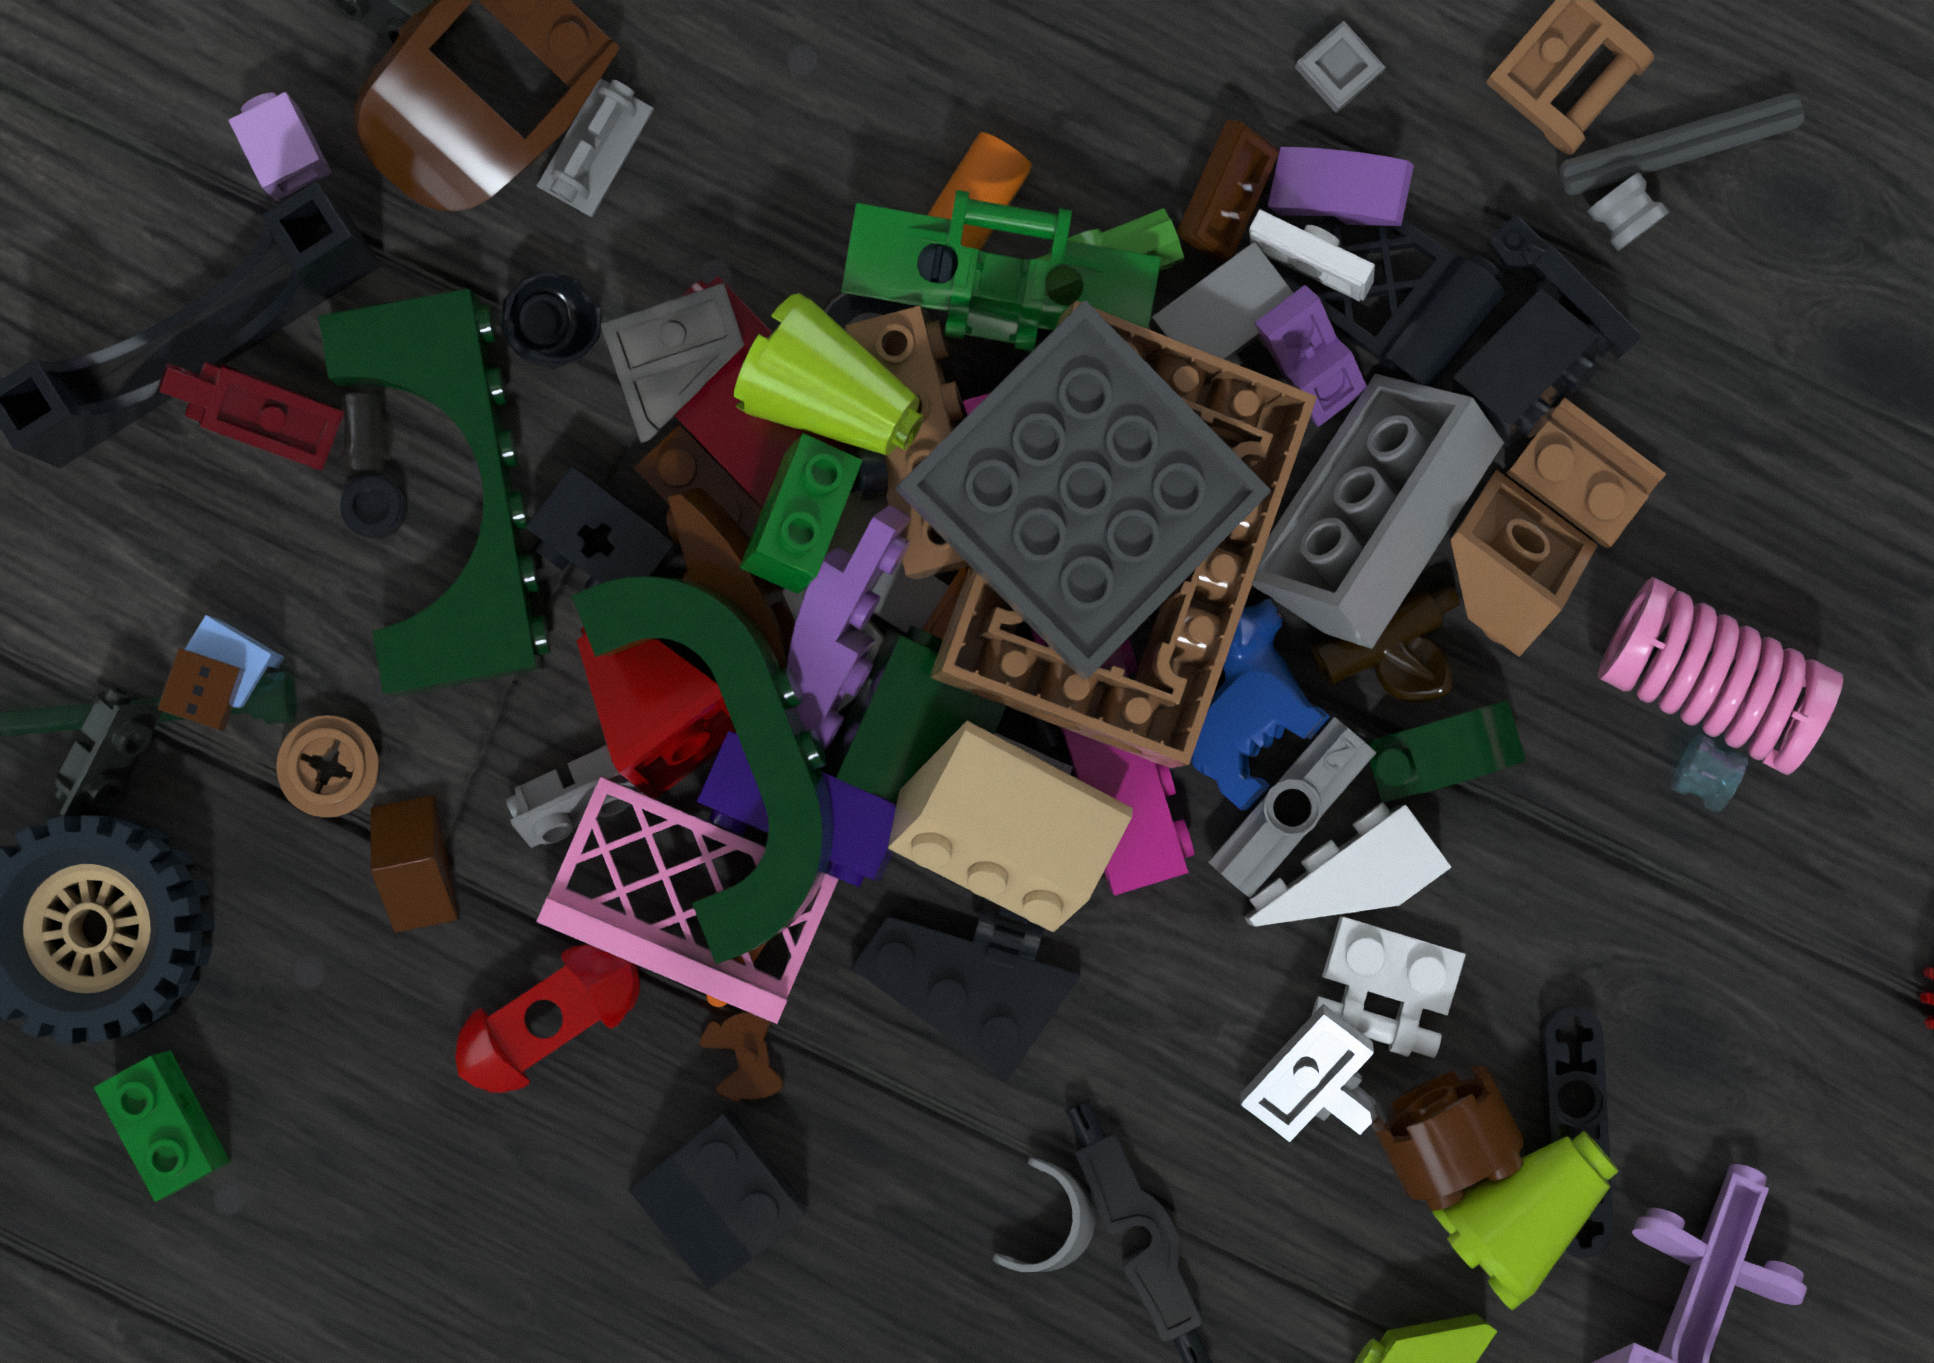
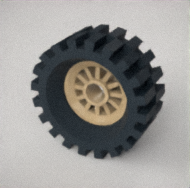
(154, 879)

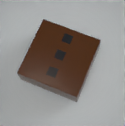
(201, 689)

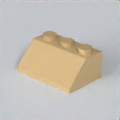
(1008, 826)

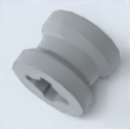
(1628, 211)

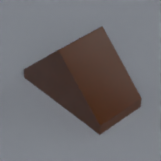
(412, 864)

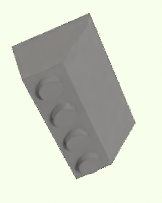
(1376, 507)

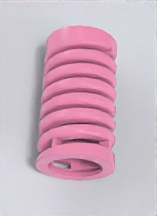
(1724, 700)

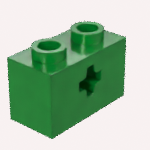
(800, 514)
(162, 1125)

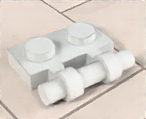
(1396, 968)

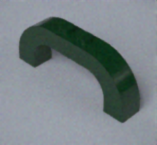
(765, 717)

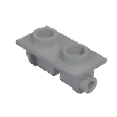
(595, 146)
(548, 811)

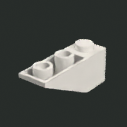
(1370, 871)

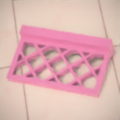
(649, 943)

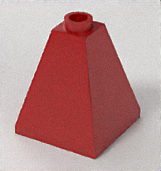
(655, 713)

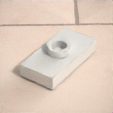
(1313, 254)

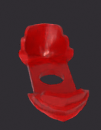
(588, 989)

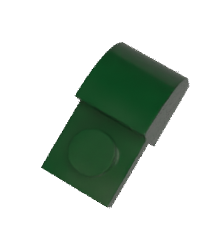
(1446, 752)

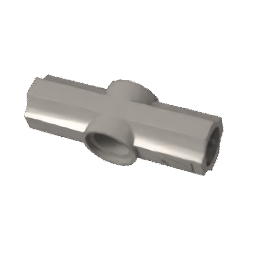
(1322, 775)

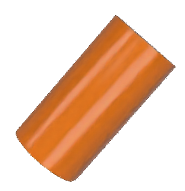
(991, 174)

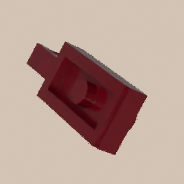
(256, 411)

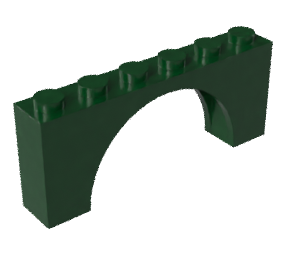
(487, 616)

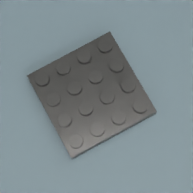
(1083, 490)

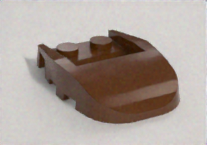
(439, 135)

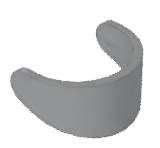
(1081, 1230)

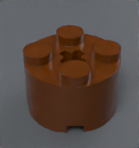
(1450, 1137)

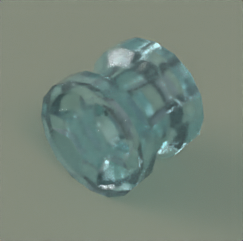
(1709, 773)

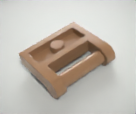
(1551, 58)

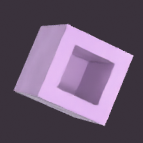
(279, 144)

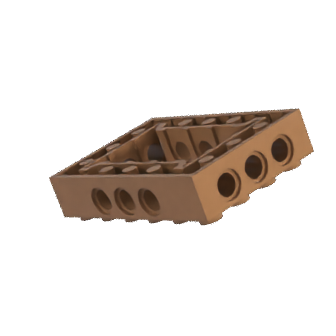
(1194, 628)

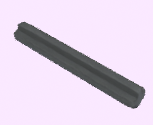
(1681, 143)

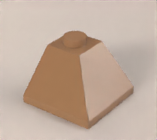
(1516, 563)

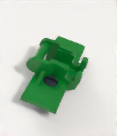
(988, 294)

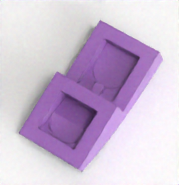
(1342, 185)
(1311, 354)

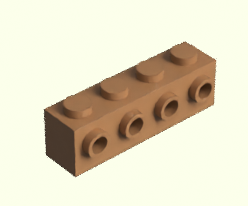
(912, 352)

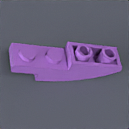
(825, 647)

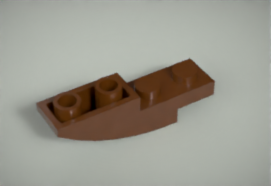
(713, 552)

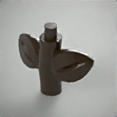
(1402, 657)

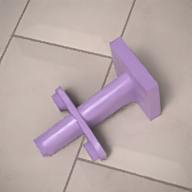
(1714, 1270)

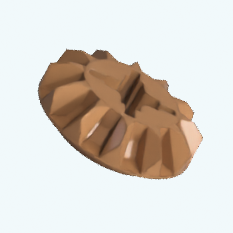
(302, 781)

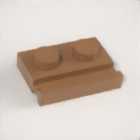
(1585, 473)

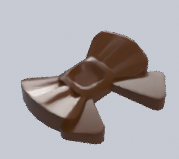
(754, 1074)

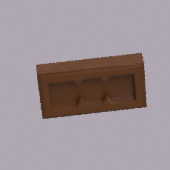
(1228, 191)

